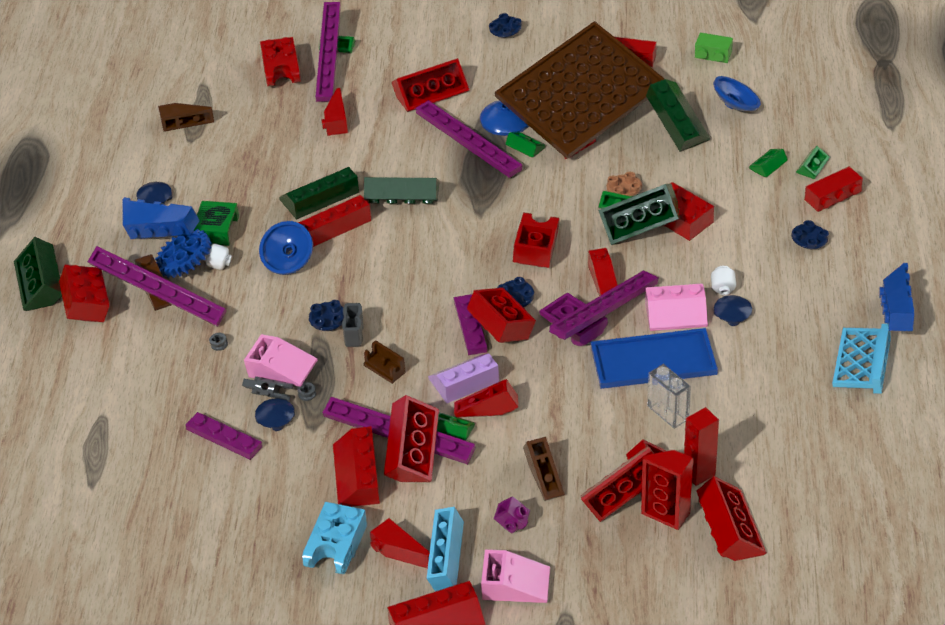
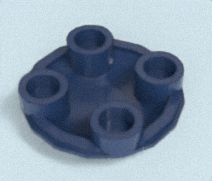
(505, 26)
(154, 192)
(809, 235)
(519, 290)
(732, 309)
(326, 315)
(274, 413)

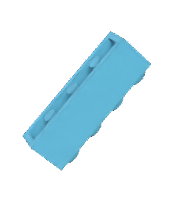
(445, 548)

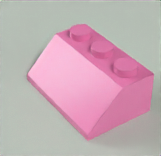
(676, 307)

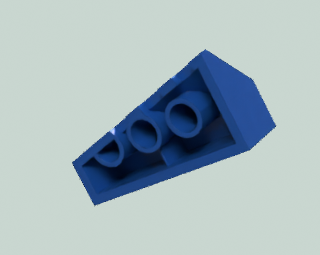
(157, 219)
(897, 300)

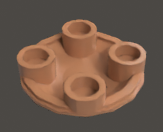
(624, 184)

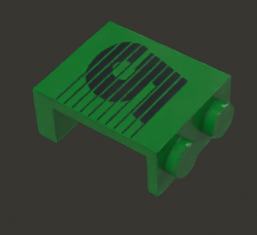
(216, 220)

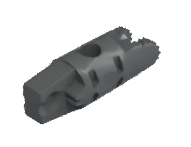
(260, 384)

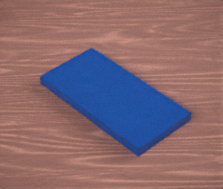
(631, 358)

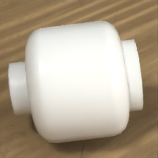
(218, 257)
(723, 280)

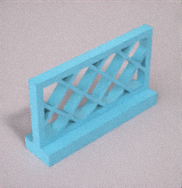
(880, 355)

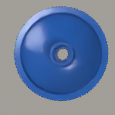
(736, 94)
(501, 120)
(279, 241)

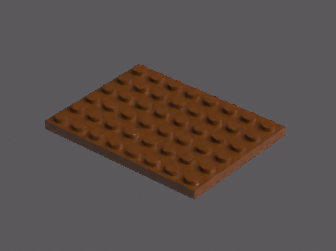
(579, 89)

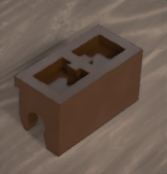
(384, 362)

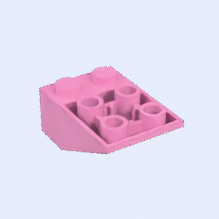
(278, 361)
(513, 578)

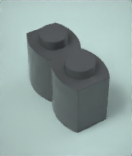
(352, 324)

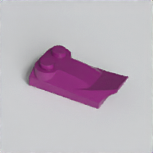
(564, 306)

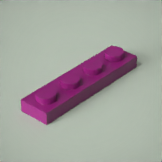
(470, 327)
(224, 435)

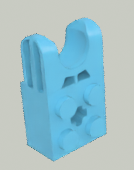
(335, 536)

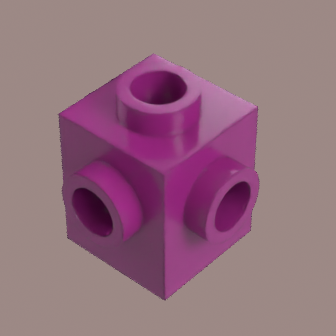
(512, 515)

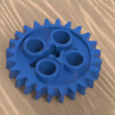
(183, 253)

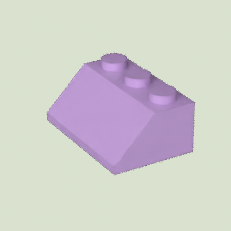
(466, 377)

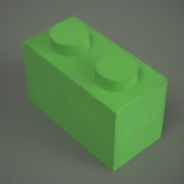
(713, 47)

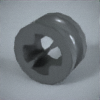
(220, 345)
(306, 396)

